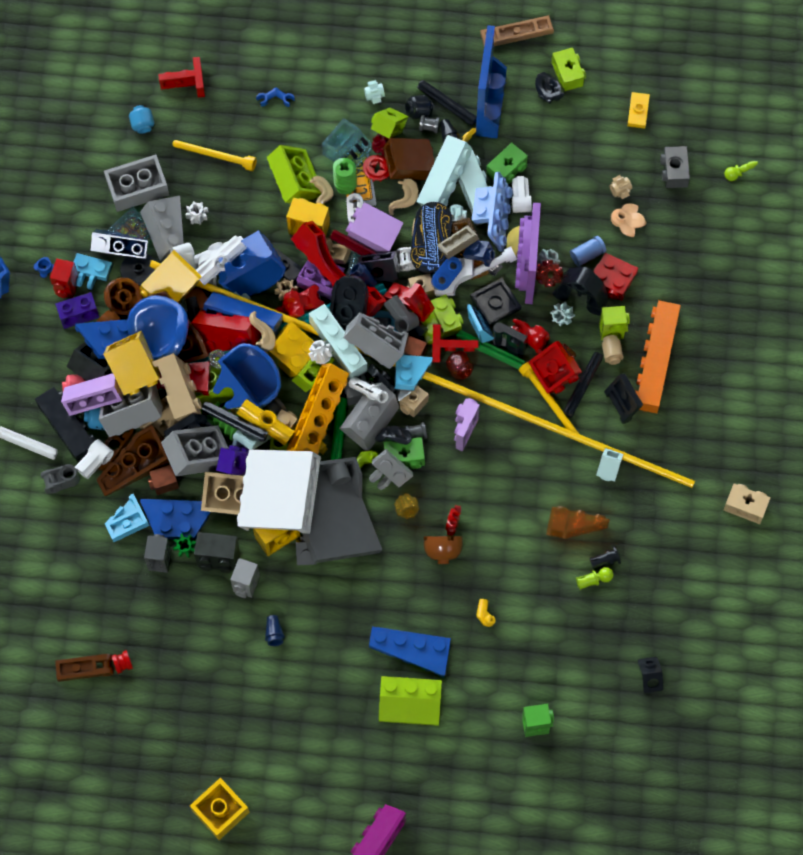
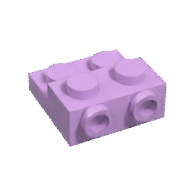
(466, 421)

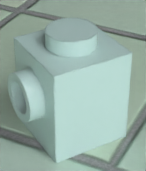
(609, 465)

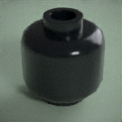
(418, 106)

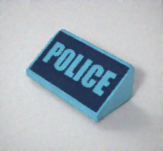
(479, 324)

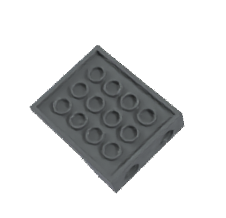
(339, 517)

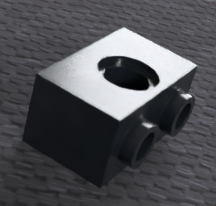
(386, 261)

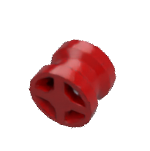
(122, 662)

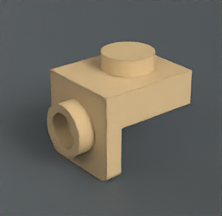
(338, 252)

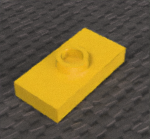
(638, 110)

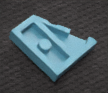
(410, 370)
(126, 520)

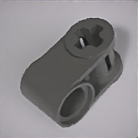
(59, 479)

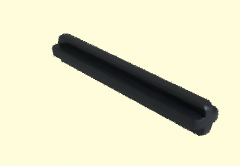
(447, 102)
(583, 384)
(234, 421)

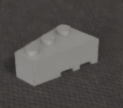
(164, 224)
(376, 340)

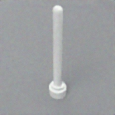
(507, 255)

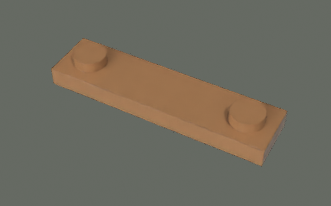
(520, 31)

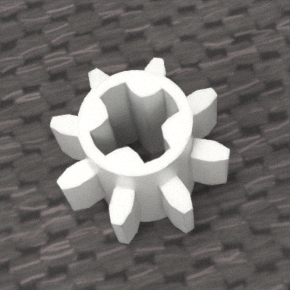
(196, 208)
(320, 352)

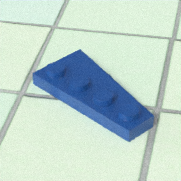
(418, 649)

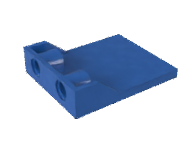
(490, 90)

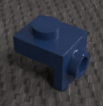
(480, 251)

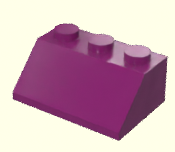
(382, 832)

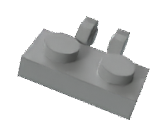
(392, 469)

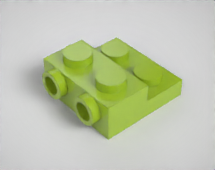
(444, 315)

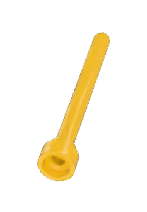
(248, 163)
(528, 372)

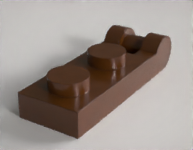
(83, 667)

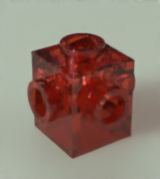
(542, 273)

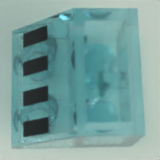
(346, 142)

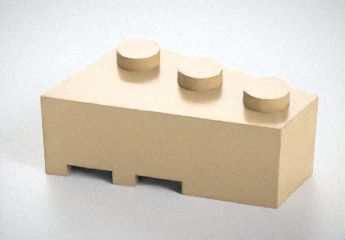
(178, 386)

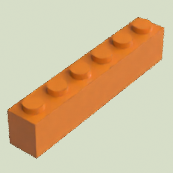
(657, 356)

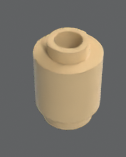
(612, 349)

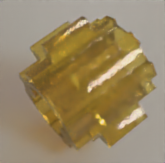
(406, 506)

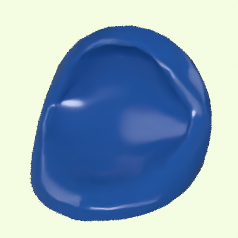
(162, 323)

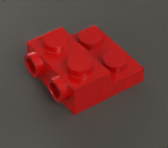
(615, 275)
(555, 368)

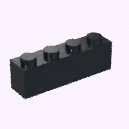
(67, 427)

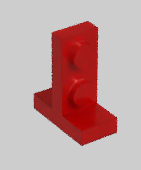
(184, 78)
(413, 299)
(450, 345)

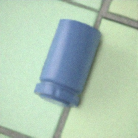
(588, 251)

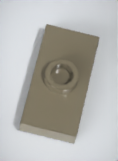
(458, 242)

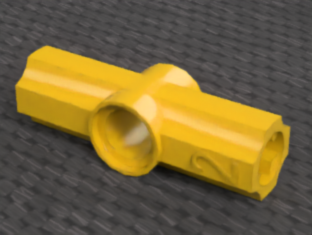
(274, 427)

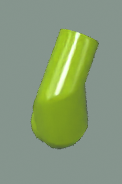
(366, 457)

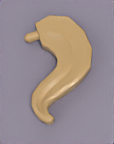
(324, 187)
(410, 195)
(267, 341)

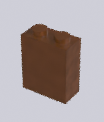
(409, 158)

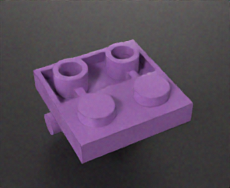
(311, 276)

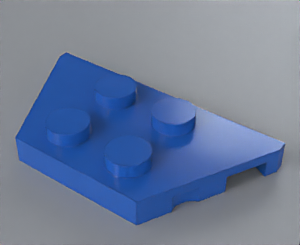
(102, 334)
(175, 517)

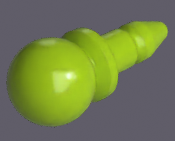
(733, 173)

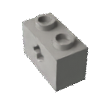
(245, 578)

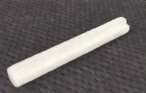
(28, 443)

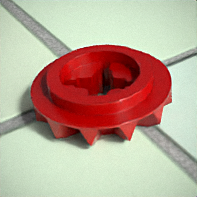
(371, 163)
(453, 520)

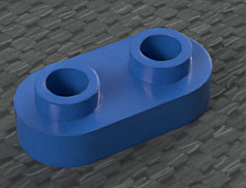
(447, 273)

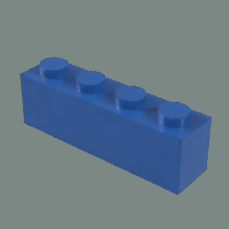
(230, 306)

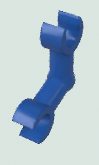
(275, 92)

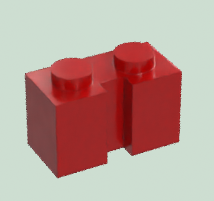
(64, 278)

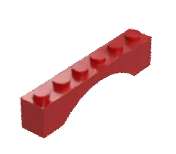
(313, 244)

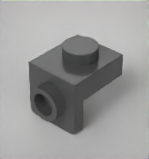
(302, 552)

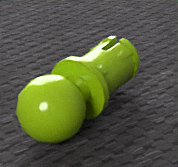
(604, 575)

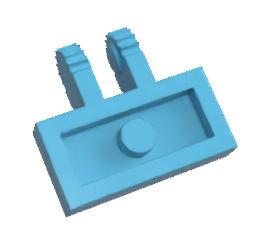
(93, 268)

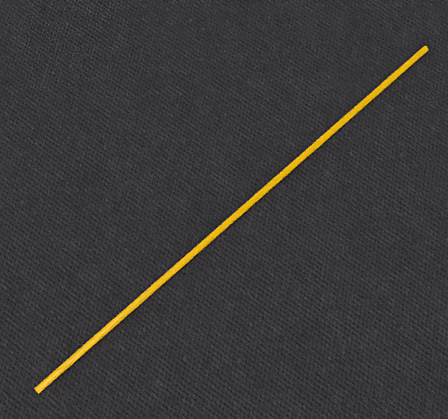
(480, 397)

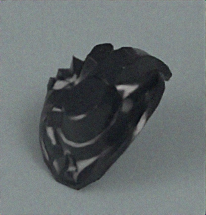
(548, 88)
(394, 434)

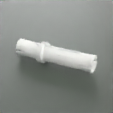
(375, 391)

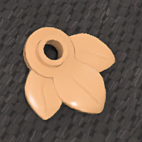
(630, 219)

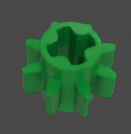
(183, 539)

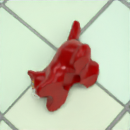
(297, 303)
(536, 335)

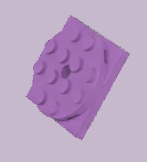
(528, 253)

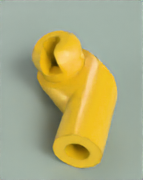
(482, 614)

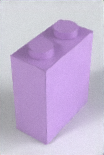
(374, 228)

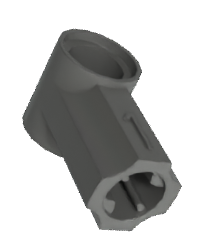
(403, 318)

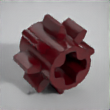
(378, 143)

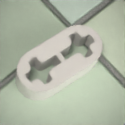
(350, 210)

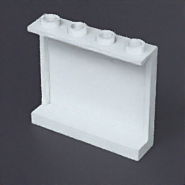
(279, 490)

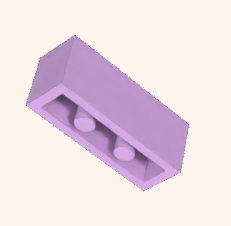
(91, 394)

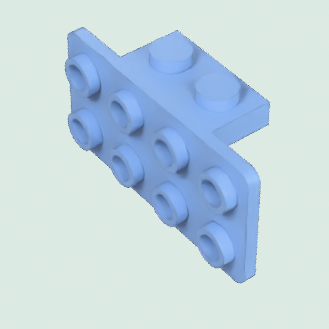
(493, 206)

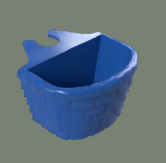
(254, 268)
(250, 376)

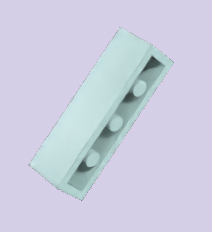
(445, 171)
(471, 179)
(331, 332)

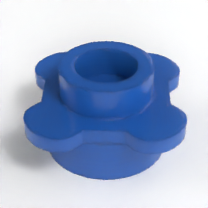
(45, 261)

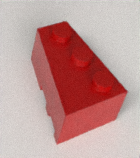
(225, 331)

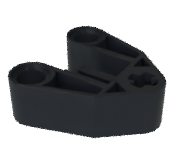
(585, 283)

